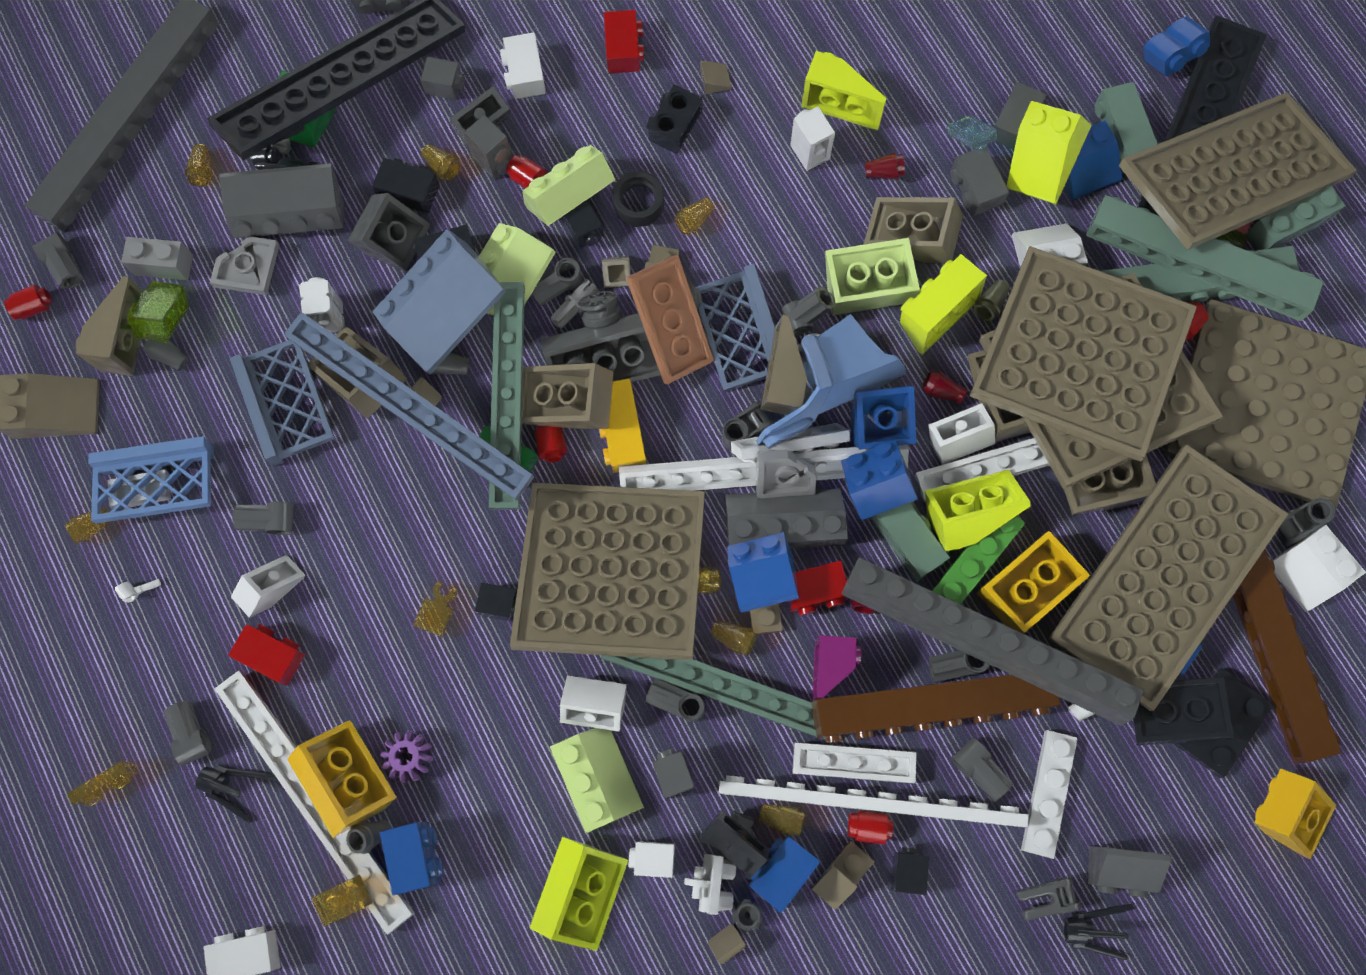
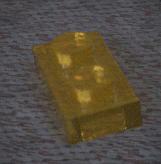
(93, 790)
(341, 900)

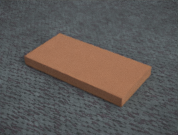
(670, 319)

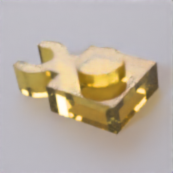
(435, 614)

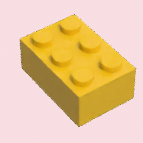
(1033, 583)
(341, 778)

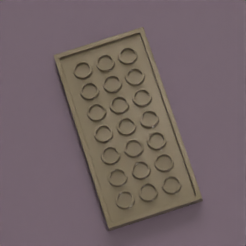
(1236, 169)
(1169, 575)

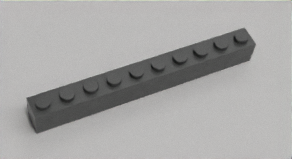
(122, 114)
(993, 642)

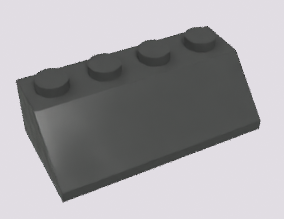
(282, 200)
(618, 347)
(804, 519)

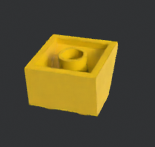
(1295, 812)

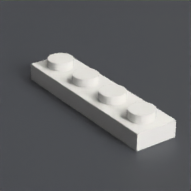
(825, 435)
(854, 763)
(1049, 794)

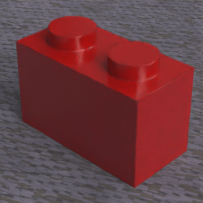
(622, 41)
(818, 588)
(267, 654)

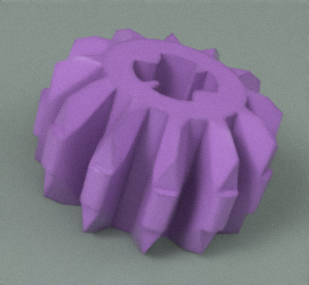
(398, 765)

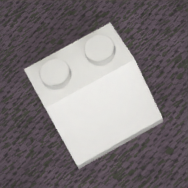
(1056, 239)
(1316, 568)

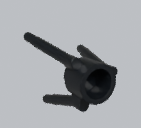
(269, 156)
(215, 783)
(1079, 931)

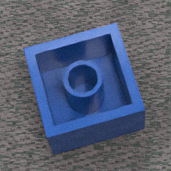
(878, 479)
(411, 857)

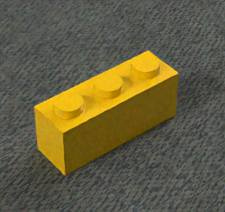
(623, 431)

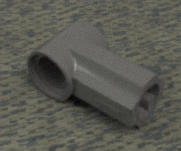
(55, 255)
(553, 284)
(808, 310)
(272, 518)
(952, 666)
(673, 700)
(189, 739)
(976, 763)

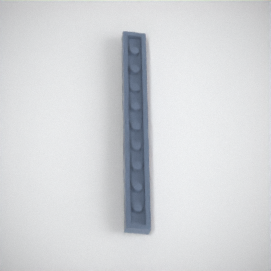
(409, 406)

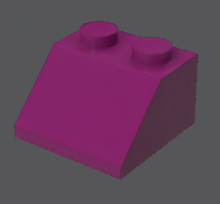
(833, 661)

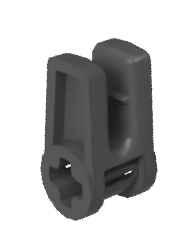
(1061, 898)

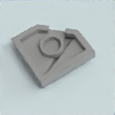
(246, 267)
(783, 475)

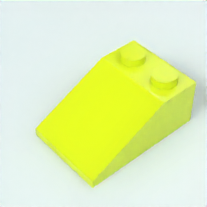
(842, 92)
(1046, 151)
(974, 508)

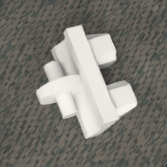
(708, 883)

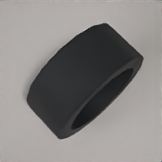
(632, 180)

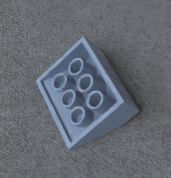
(439, 301)

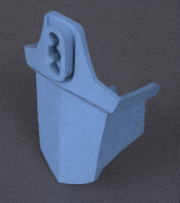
(836, 367)

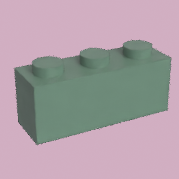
(1125, 118)
(1296, 219)
(911, 540)

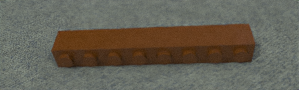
(1284, 665)
(928, 705)

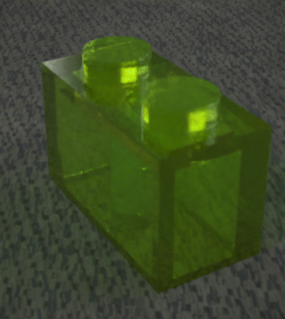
(158, 311)

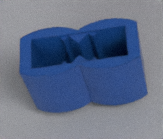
(1176, 46)

